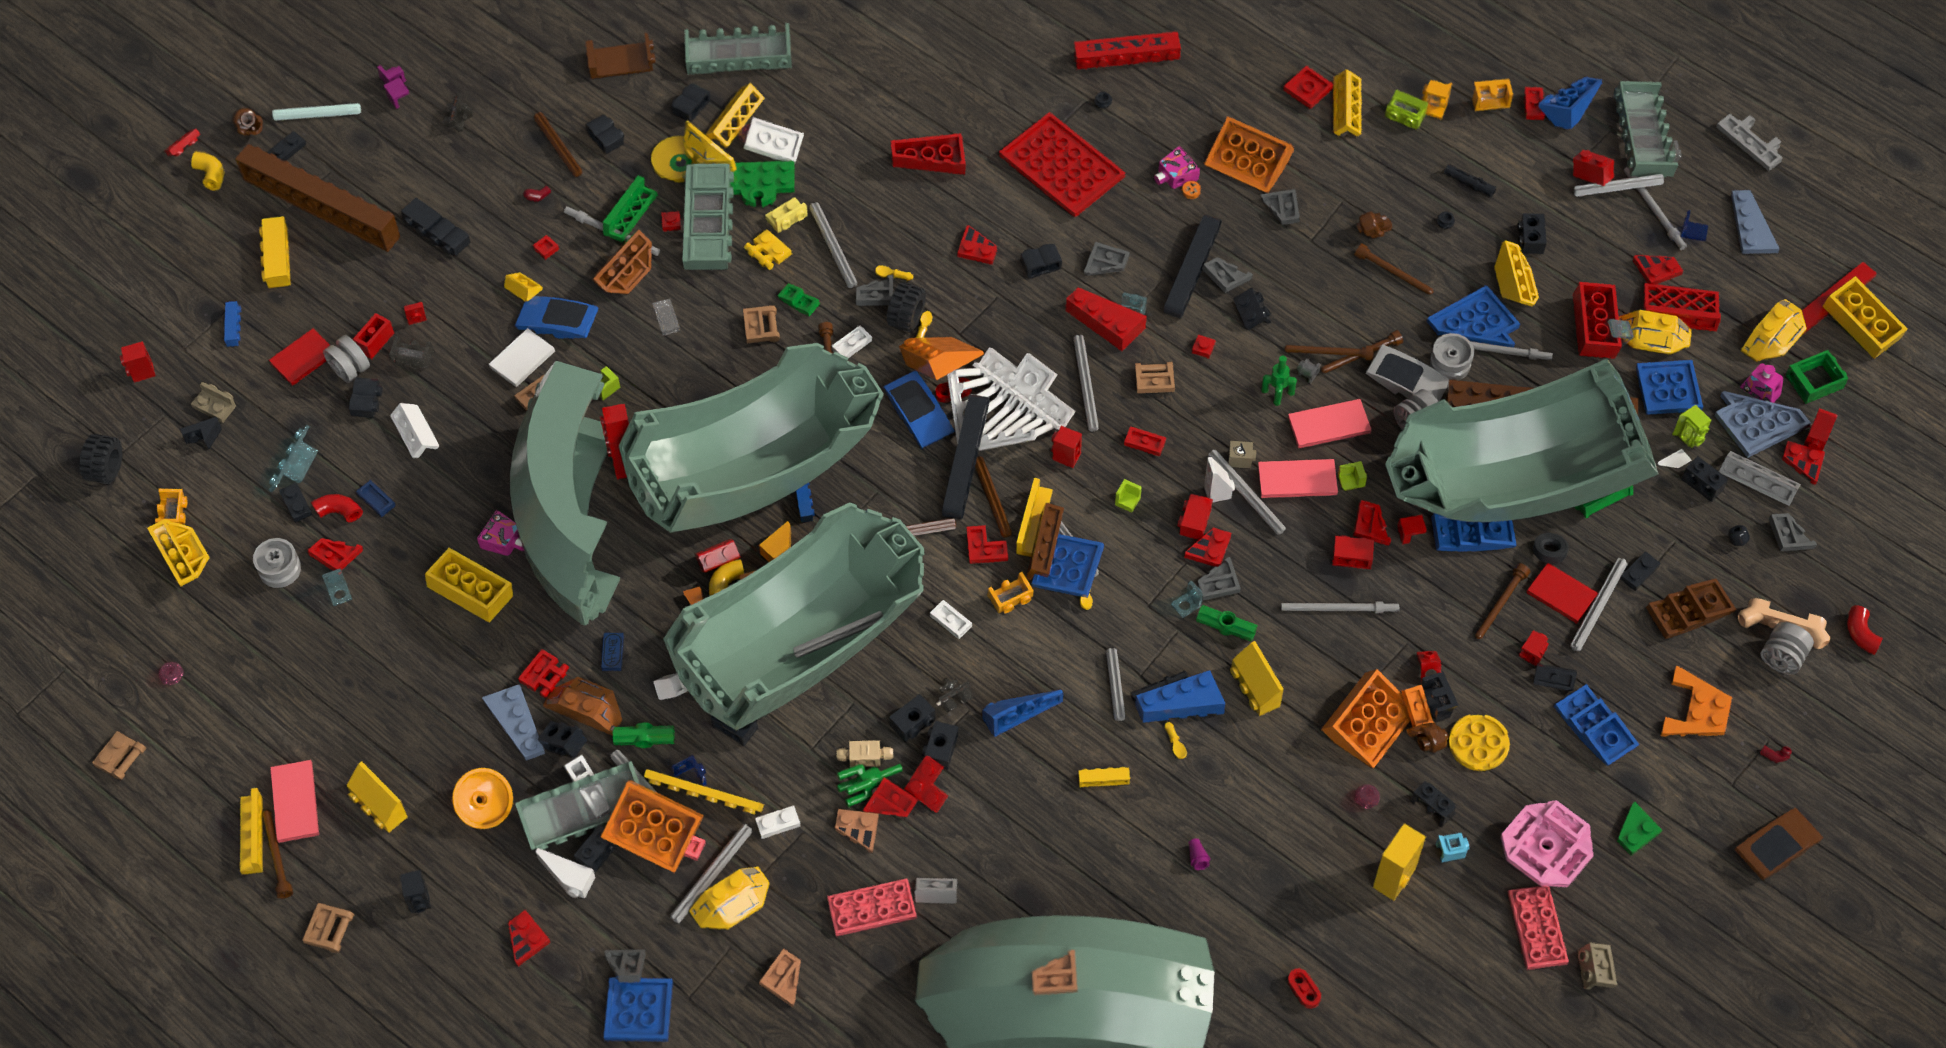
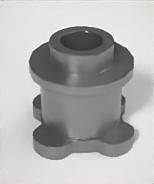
(1308, 369)

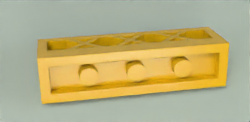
(1343, 101)
(729, 113)
(1035, 504)
(251, 833)

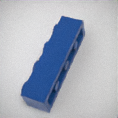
(232, 325)
(805, 503)

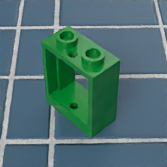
(1803, 387)

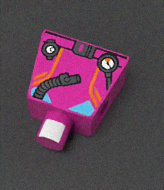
(1177, 169)
(1764, 383)
(500, 535)

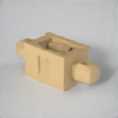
(865, 753)

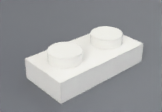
(852, 342)
(950, 619)
(777, 822)

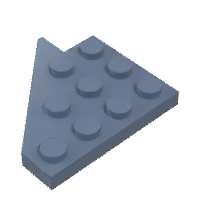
(1758, 423)

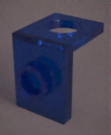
(1694, 230)
(691, 763)

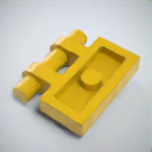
(771, 246)

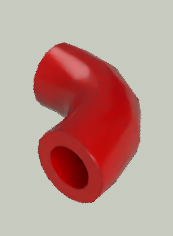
(337, 504)
(1860, 631)

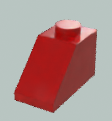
(1820, 429)

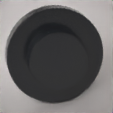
(1103, 100)
(1445, 220)

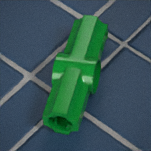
(1215, 619)
(643, 735)

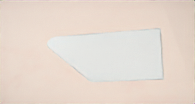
(1675, 460)

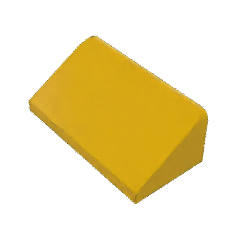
(522, 286)

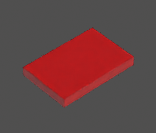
(301, 357)
(1562, 593)

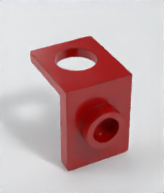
(415, 313)
(1428, 661)

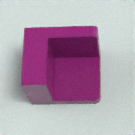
(391, 74)
(395, 91)

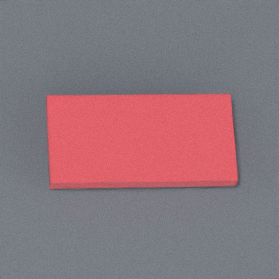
(1329, 423)
(1297, 478)
(294, 801)
(871, 907)
(1537, 927)

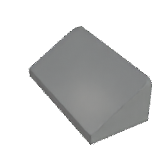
(935, 890)

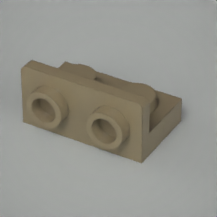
(214, 402)
(1597, 966)

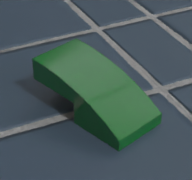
(795, 298)

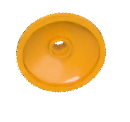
(495, 795)

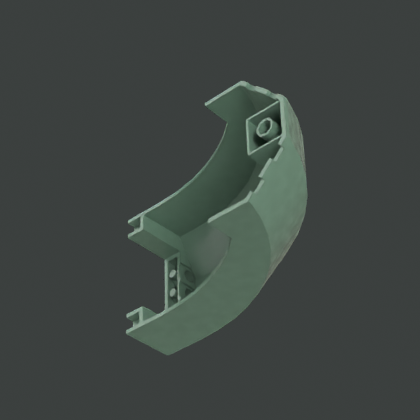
(751, 442)
(1523, 450)
(552, 486)
(740, 642)
(1133, 985)

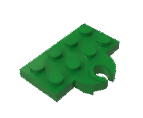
(763, 180)

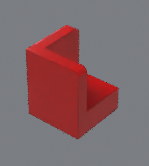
(1410, 526)

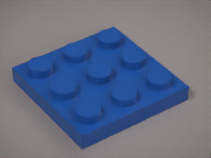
(1668, 386)
(1072, 566)
(638, 1010)

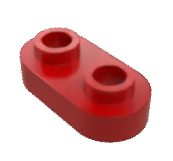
(943, 388)
(1304, 989)

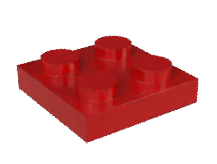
(1308, 87)

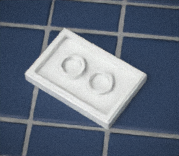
(773, 140)
(521, 357)

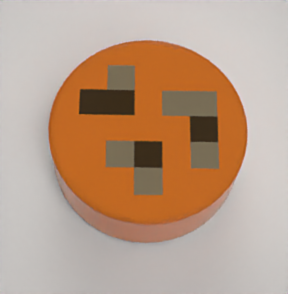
(1191, 189)

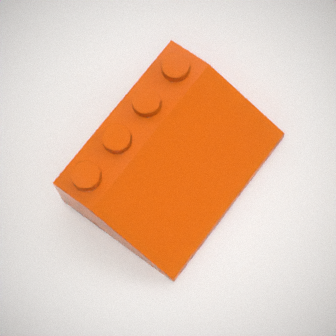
(1249, 155)
(937, 355)
(1368, 718)
(652, 826)

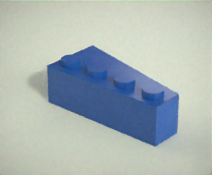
(1181, 699)

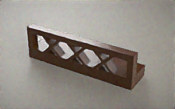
(1045, 541)

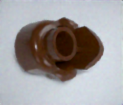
(247, 122)
(1374, 224)
(1429, 737)

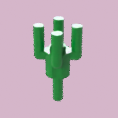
(1279, 380)
(864, 781)

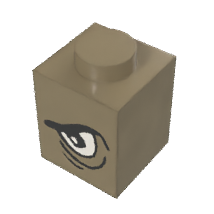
(1241, 454)

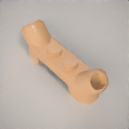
(1759, 612)

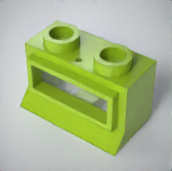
(1406, 109)
(1692, 426)

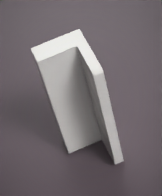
(413, 429)

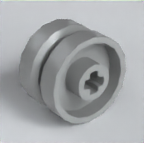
(1452, 356)
(346, 358)
(277, 562)

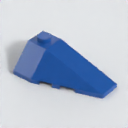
(1570, 104)
(1012, 712)

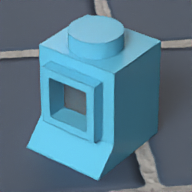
(1452, 847)

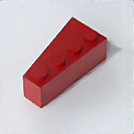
(931, 153)
(1106, 318)
(614, 425)

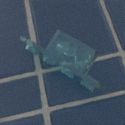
(297, 461)

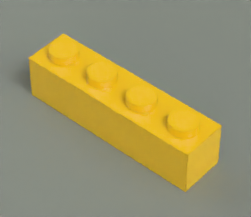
(1104, 777)

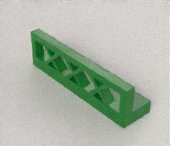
(621, 210)

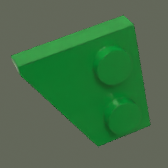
(1637, 830)

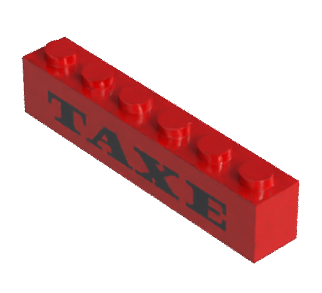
(1127, 50)

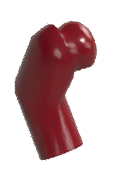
(536, 195)
(1776, 756)

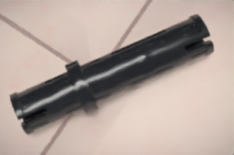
(1470, 180)
(1167, 680)

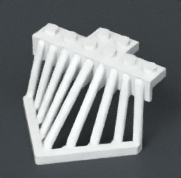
(1024, 385)

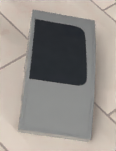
(1405, 374)

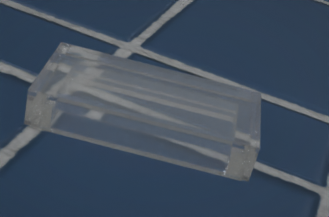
(666, 317)

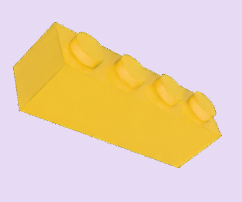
(276, 252)

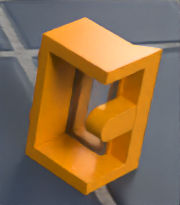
(1492, 94)
(1437, 96)
(171, 506)
(1011, 594)

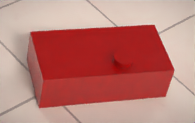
(1593, 309)

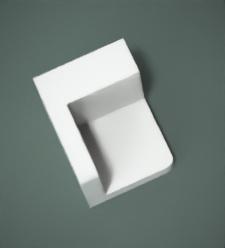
(669, 686)

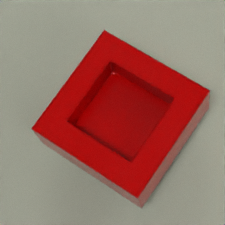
(671, 221)
(546, 247)
(1203, 346)

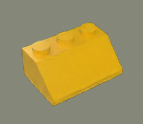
(1257, 679)
(375, 798)

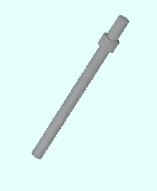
(582, 217)
(1673, 233)
(1533, 354)
(1378, 607)

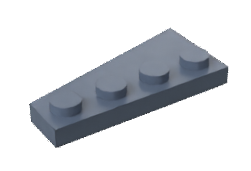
(1751, 226)
(515, 718)

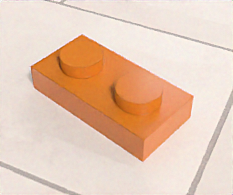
(1417, 706)

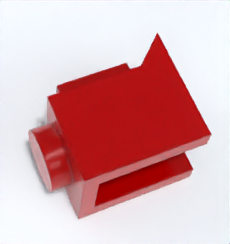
(1534, 648)

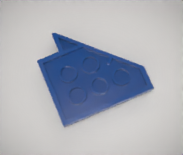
(1478, 318)

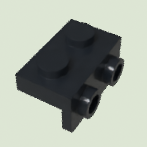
(1252, 308)

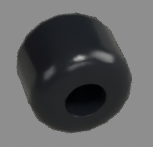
(1739, 535)

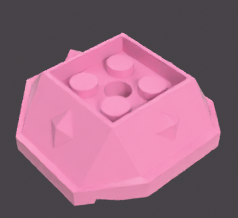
(1559, 830)

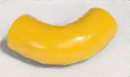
(212, 167)
(725, 575)

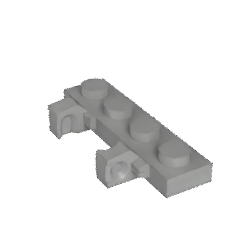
(1740, 134)

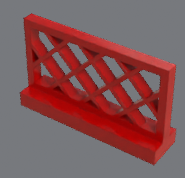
(1692, 318)

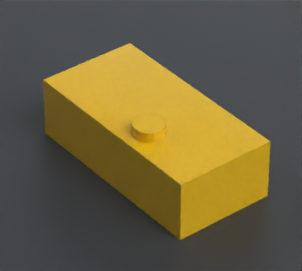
(1864, 317)
(469, 585)
(1399, 862)

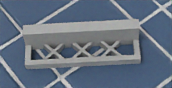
(1759, 478)

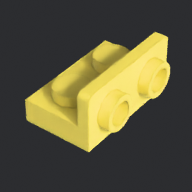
(787, 215)

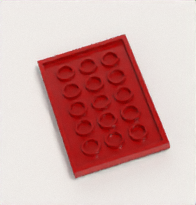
(1062, 164)

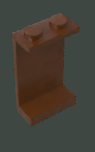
(620, 59)

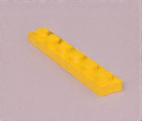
(711, 794)

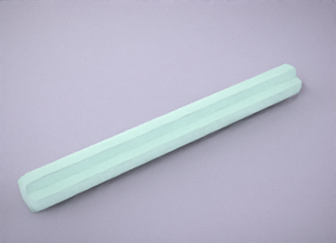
(320, 111)

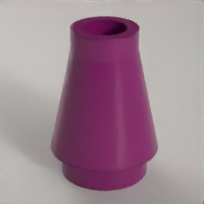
(1198, 856)

